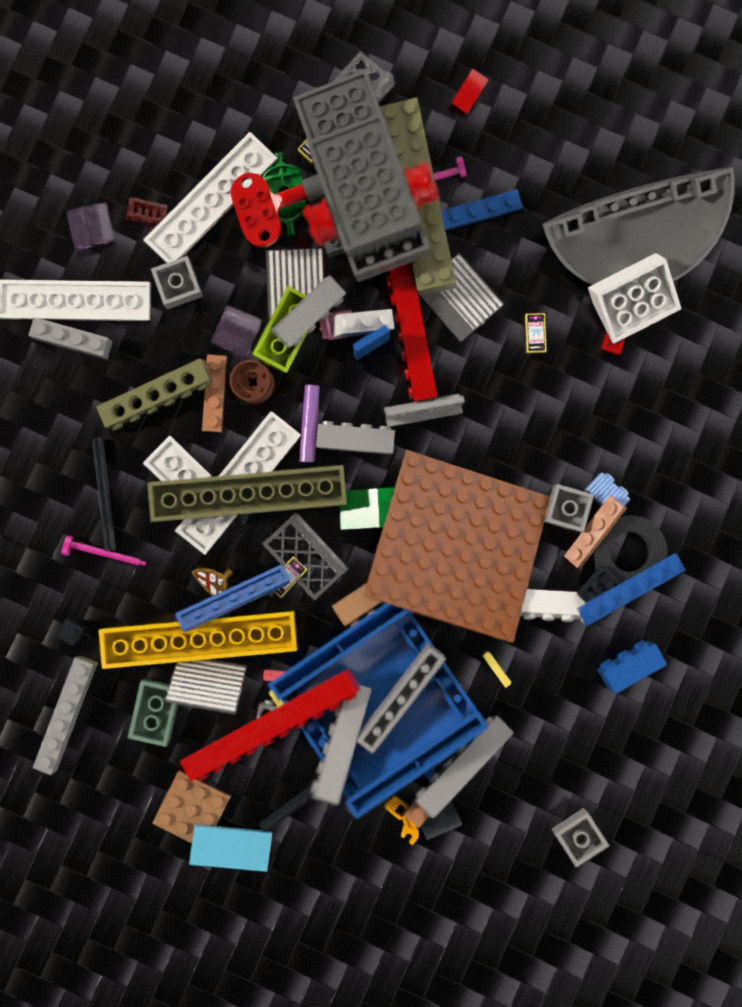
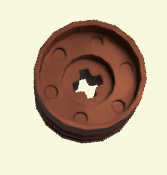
(241, 381)

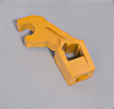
(408, 827)

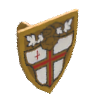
(212, 580)

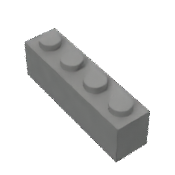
(308, 312)
(70, 338)
(355, 438)

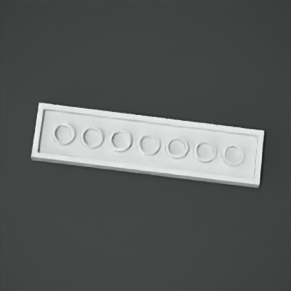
(208, 200)
(75, 300)
(259, 454)

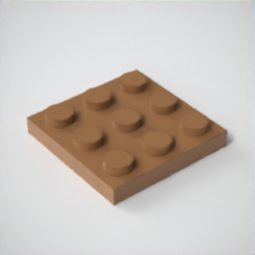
(190, 804)

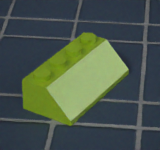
(269, 347)

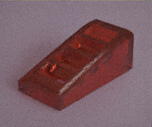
(145, 218)

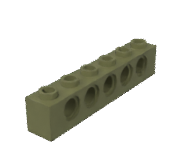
(109, 410)

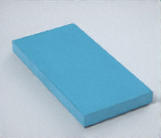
(230, 847)

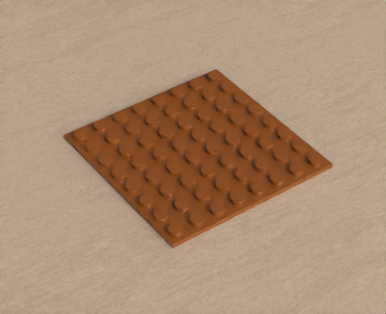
(457, 546)

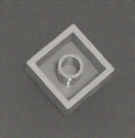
(177, 282)
(568, 508)
(580, 837)

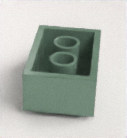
(152, 716)

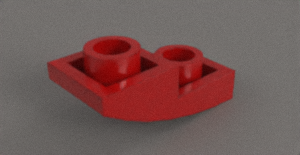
(470, 91)

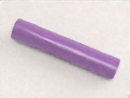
(309, 423)

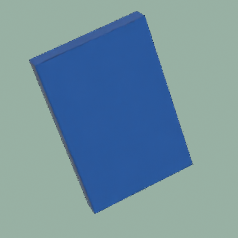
(371, 342)

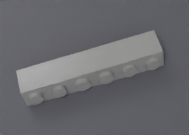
(400, 697)
(65, 715)
(340, 748)
(462, 767)

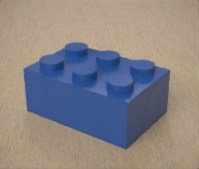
(631, 666)

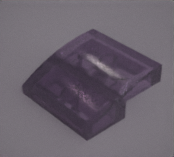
(90, 226)
(236, 331)

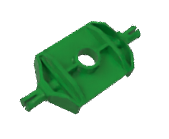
(285, 177)

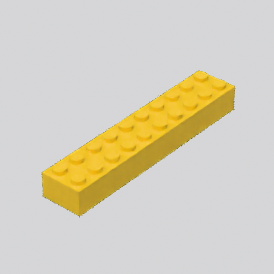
(211, 640)

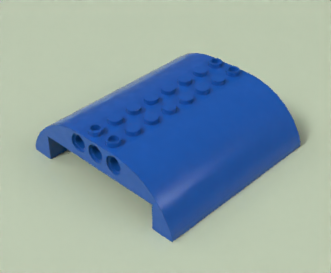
(378, 655)

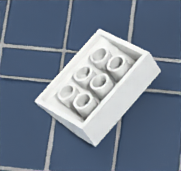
(635, 297)

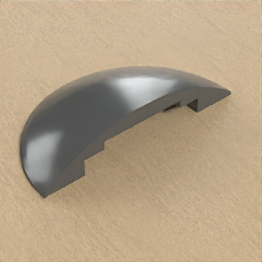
(668, 217)

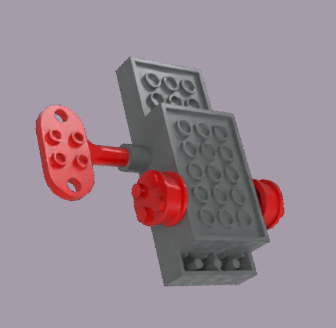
(356, 174)

